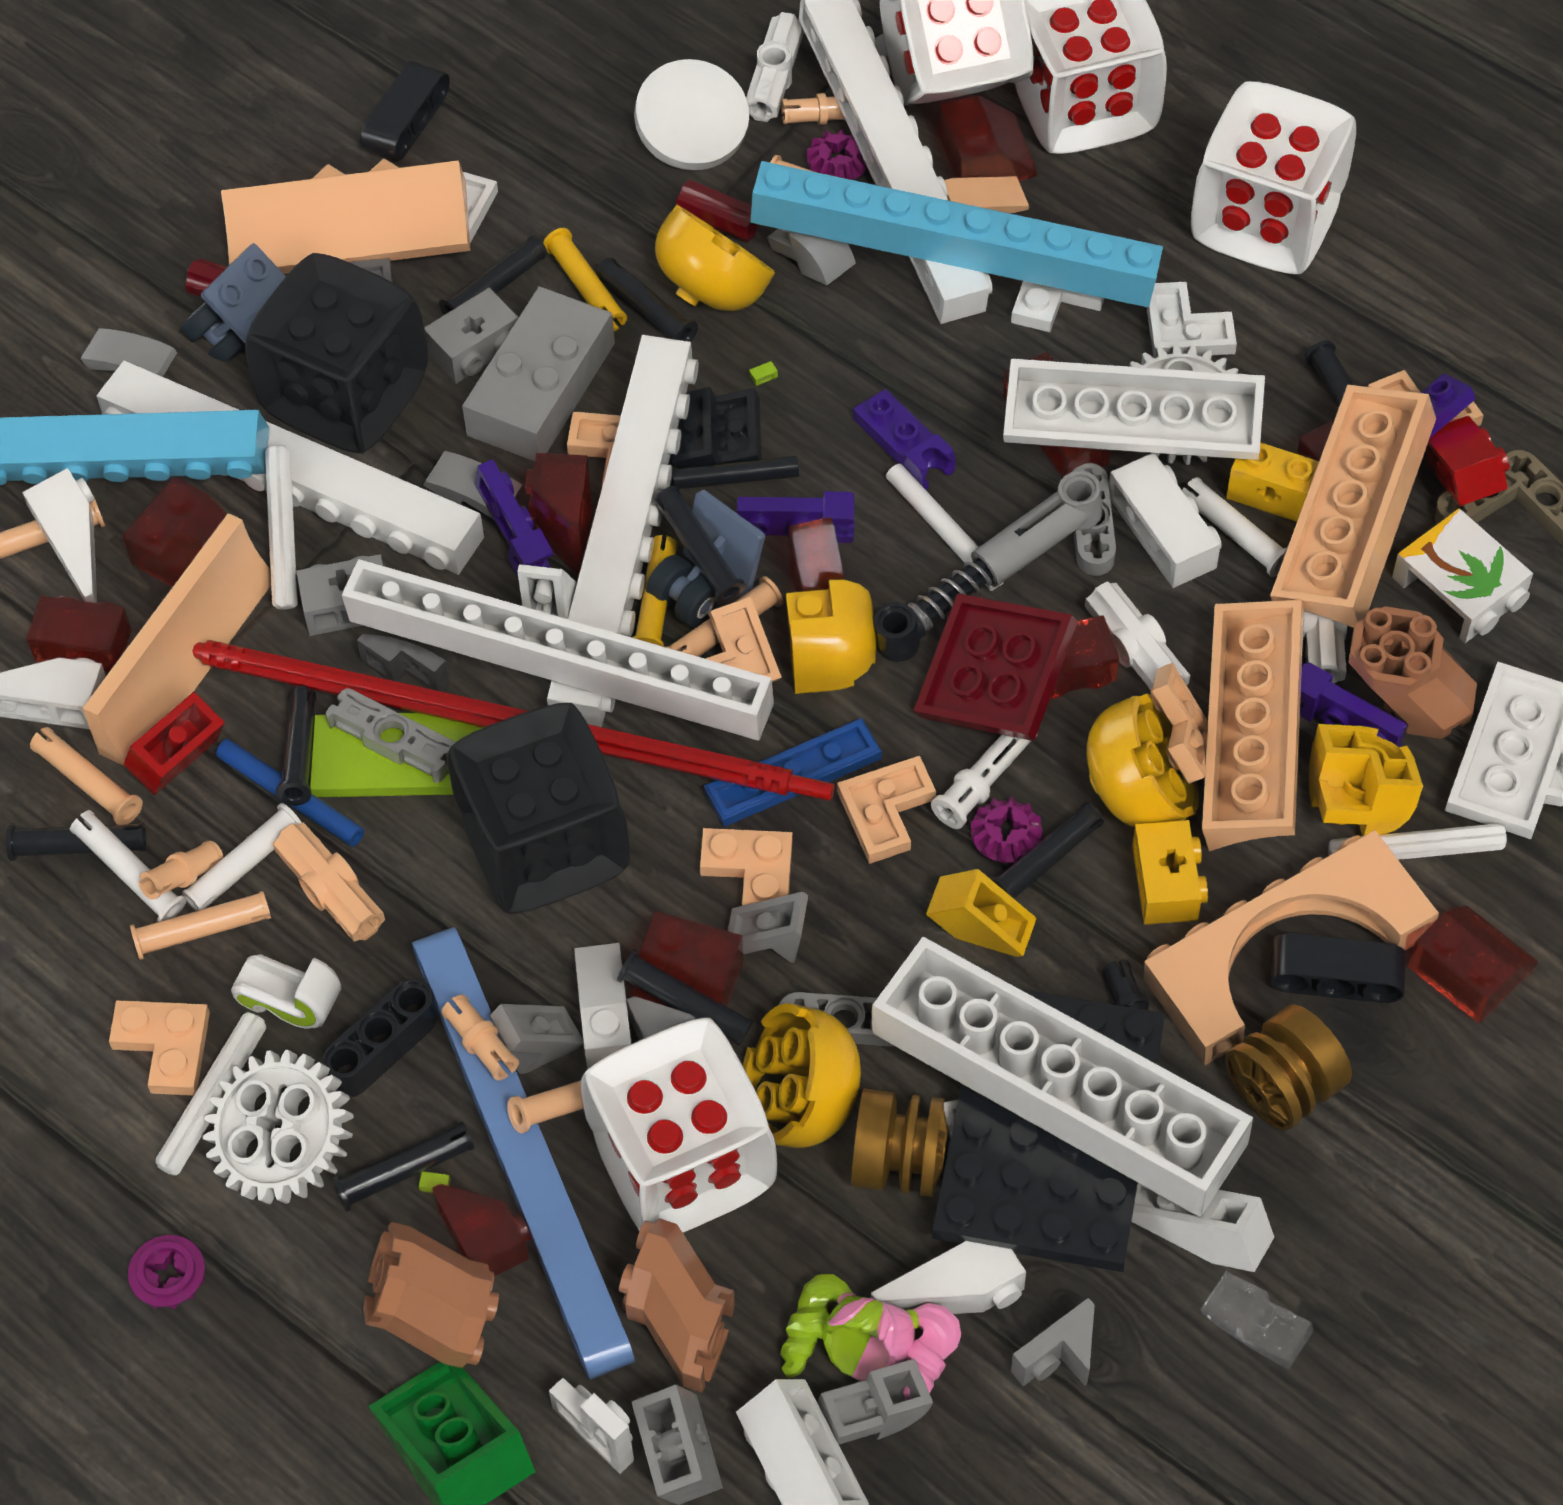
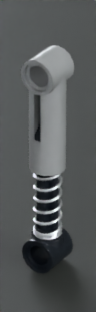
(992, 562)

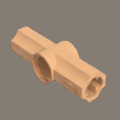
(329, 882)

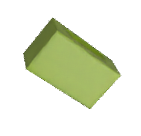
(763, 373)
(429, 1180)

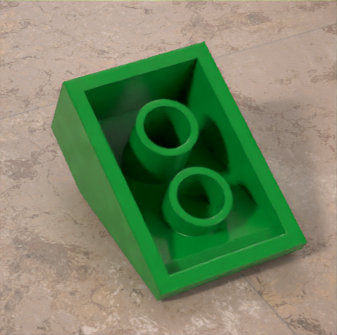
(453, 1437)

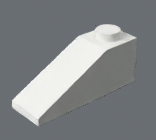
(68, 524)
(546, 589)
(50, 691)
(601, 1001)
(1228, 1234)
(962, 1280)

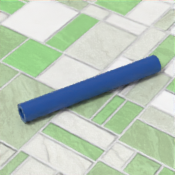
(269, 778)

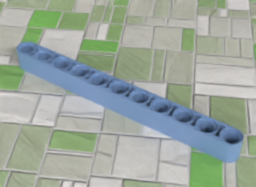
(529, 1172)

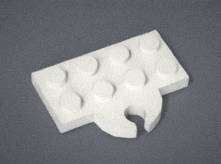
(1513, 753)

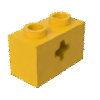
(1272, 483)
(1162, 894)

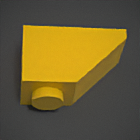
(981, 913)

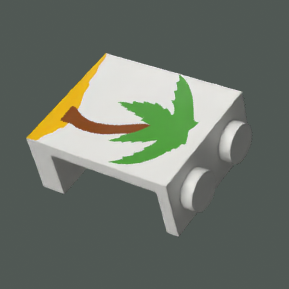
(1466, 572)

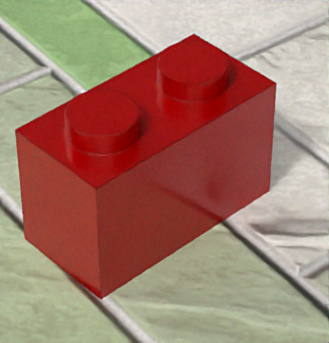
(1467, 461)
(173, 743)

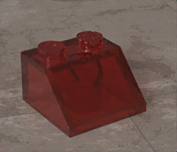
(983, 140)
(562, 504)
(172, 530)
(694, 954)
(1469, 961)

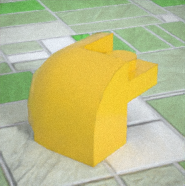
(830, 636)
(1362, 779)

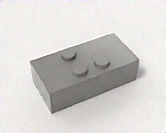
(539, 374)

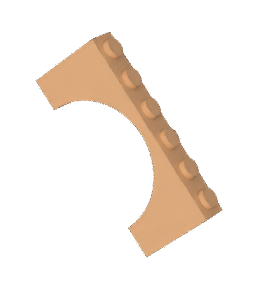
(1355, 884)

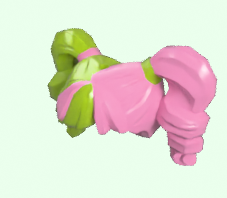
(867, 1333)

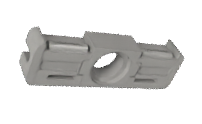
(369, 719)

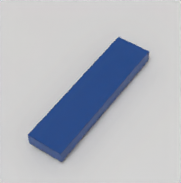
(819, 759)

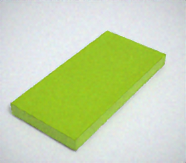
(350, 770)

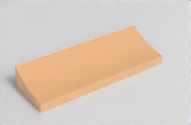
(352, 216)
(1355, 502)
(159, 664)
(1253, 722)

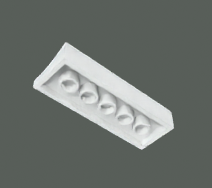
(1134, 409)

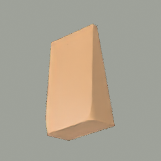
(992, 193)

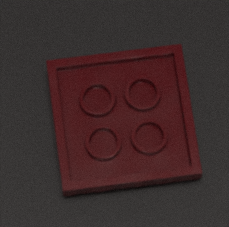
(996, 666)

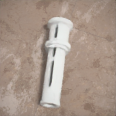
(975, 782)

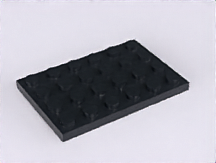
(1031, 1190)

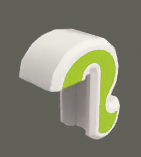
(286, 991)

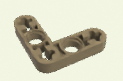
(1540, 481)

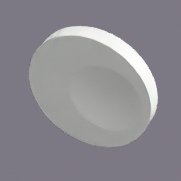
(691, 114)

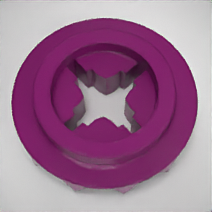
(821, 161)
(987, 833)
(156, 1256)

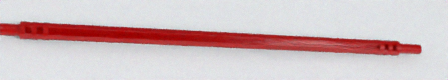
(484, 713)

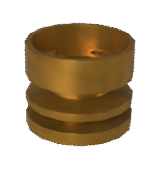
(1288, 1067)
(898, 1142)

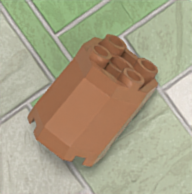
(1412, 671)
(430, 1296)
(677, 1302)

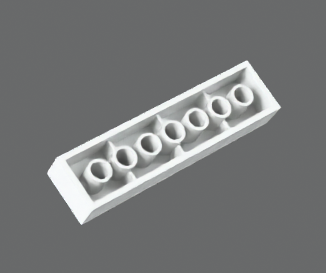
(1062, 1076)

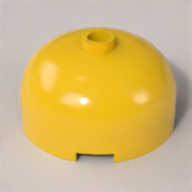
(708, 264)
(1132, 765)
(818, 1069)

